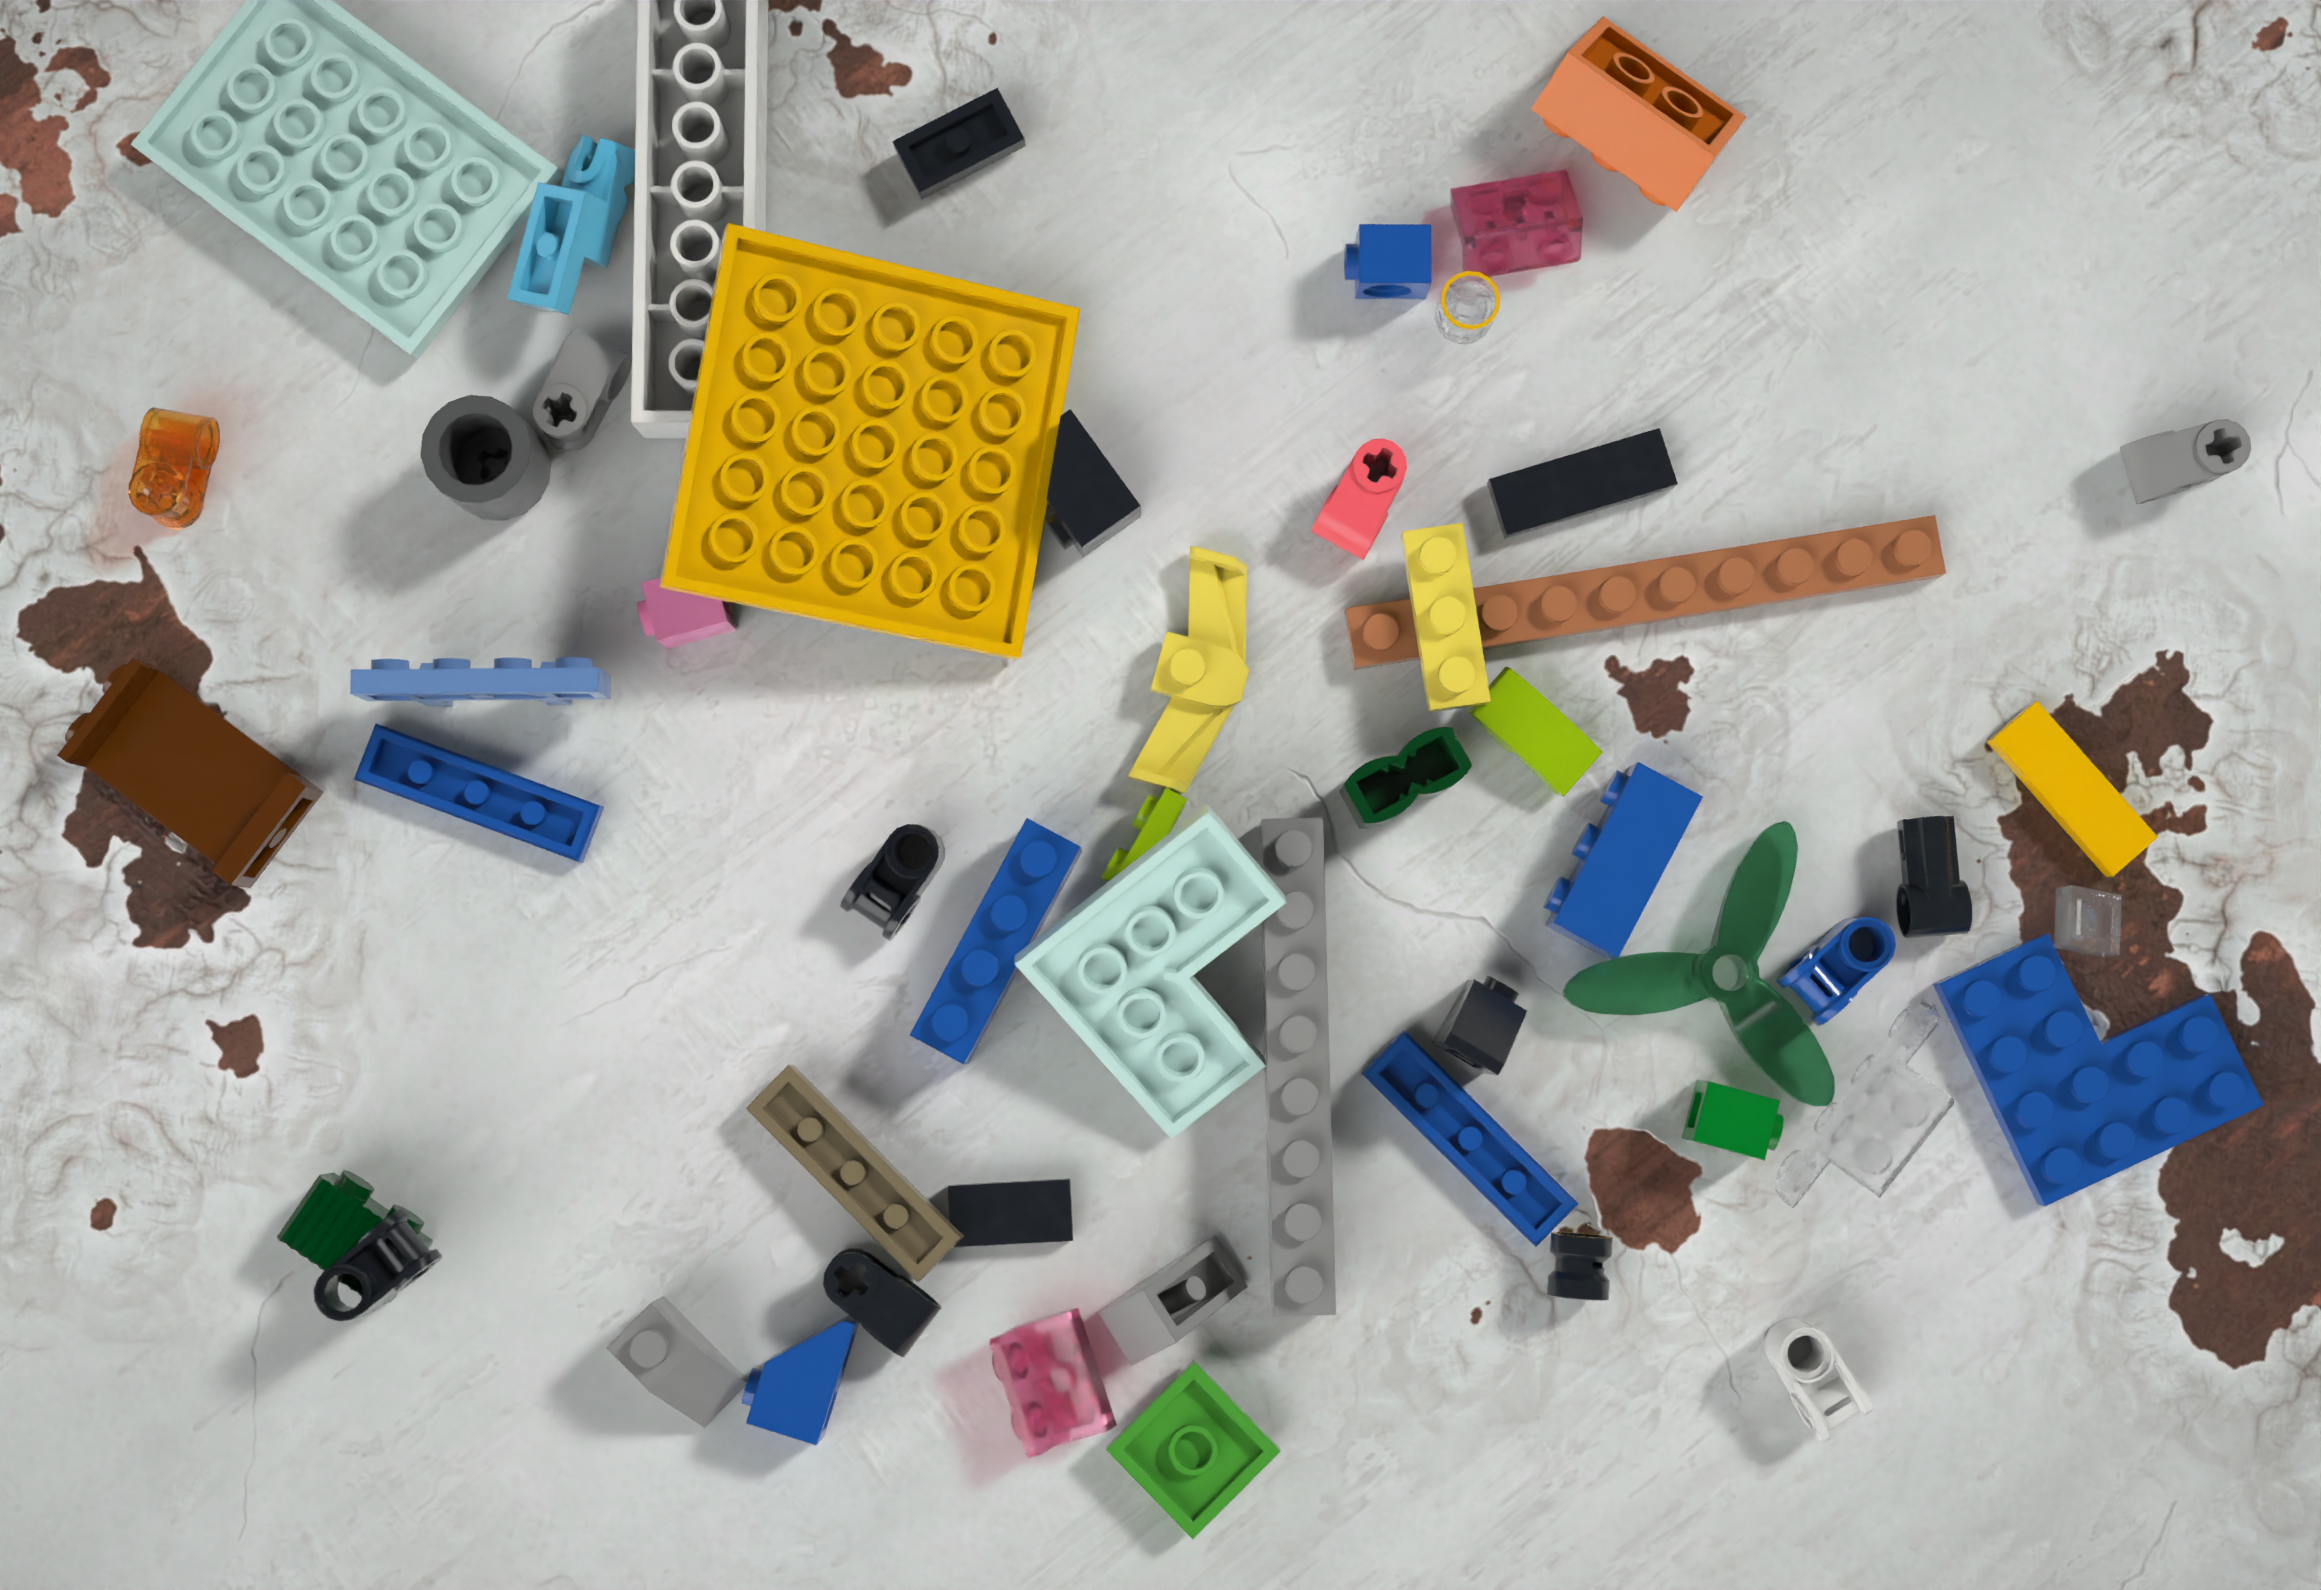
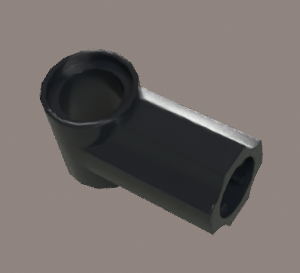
(1932, 894)

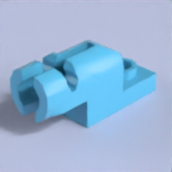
(573, 224)

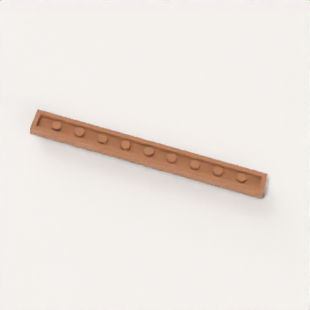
(1668, 588)

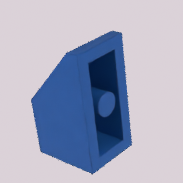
(801, 1384)

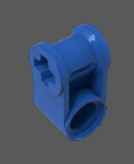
(1835, 968)

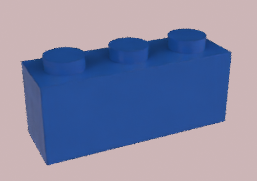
(1621, 859)

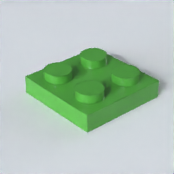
(1193, 1449)

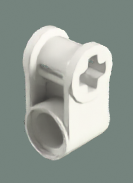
(1822, 1384)

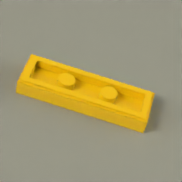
(2072, 789)

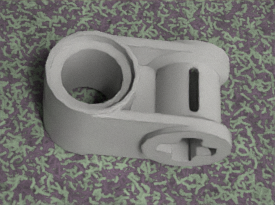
(584, 381)
(2179, 459)

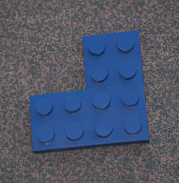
(2082, 1103)

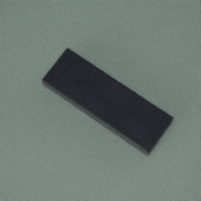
(1582, 483)

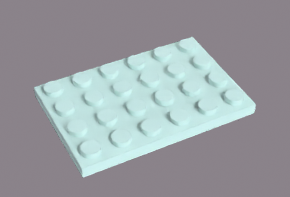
(348, 163)

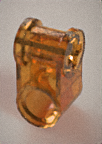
(174, 461)

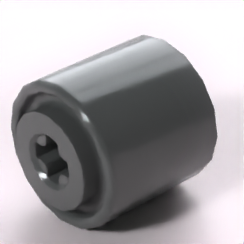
(461, 441)

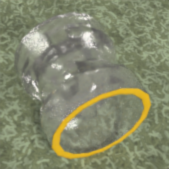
(1469, 296)

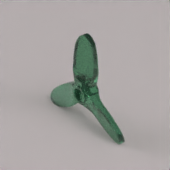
(1755, 1012)

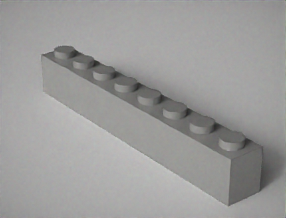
(1298, 1071)

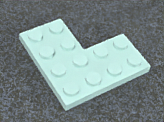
(1128, 962)

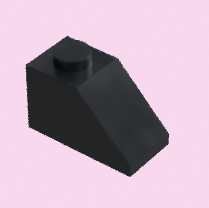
(1085, 491)
(1482, 1025)

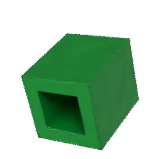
(1733, 1120)

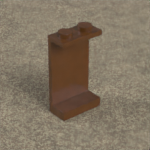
(191, 771)

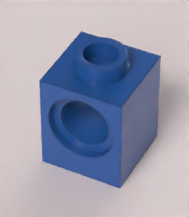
(1390, 261)

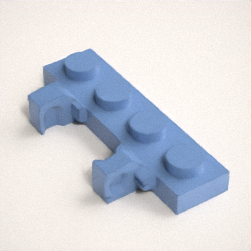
(455, 681)

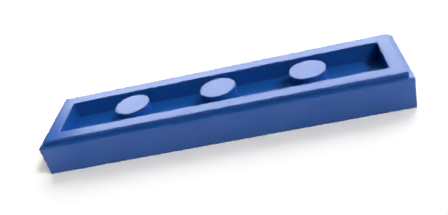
(479, 793)
(1469, 1138)

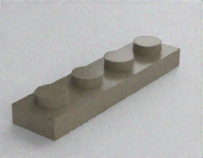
(854, 1172)

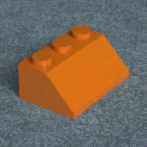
(1637, 114)

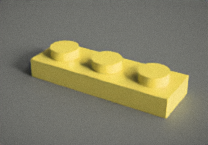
(1445, 617)

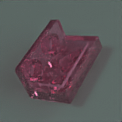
(1518, 223)
(1051, 1382)

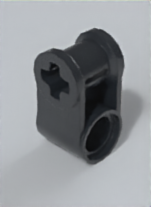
(894, 882)
(383, 1261)
(891, 1305)

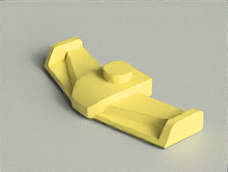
(1198, 672)

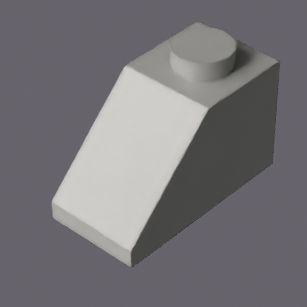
(1173, 1301)
(677, 1362)

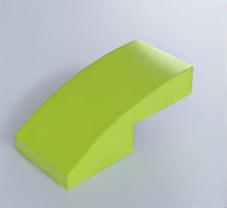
(1535, 732)

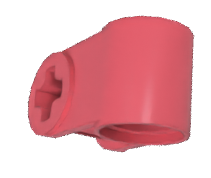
(1359, 506)

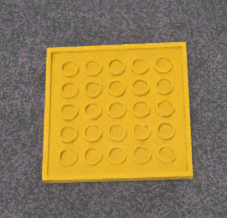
(870, 444)

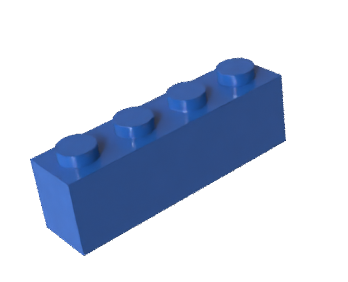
(1000, 928)

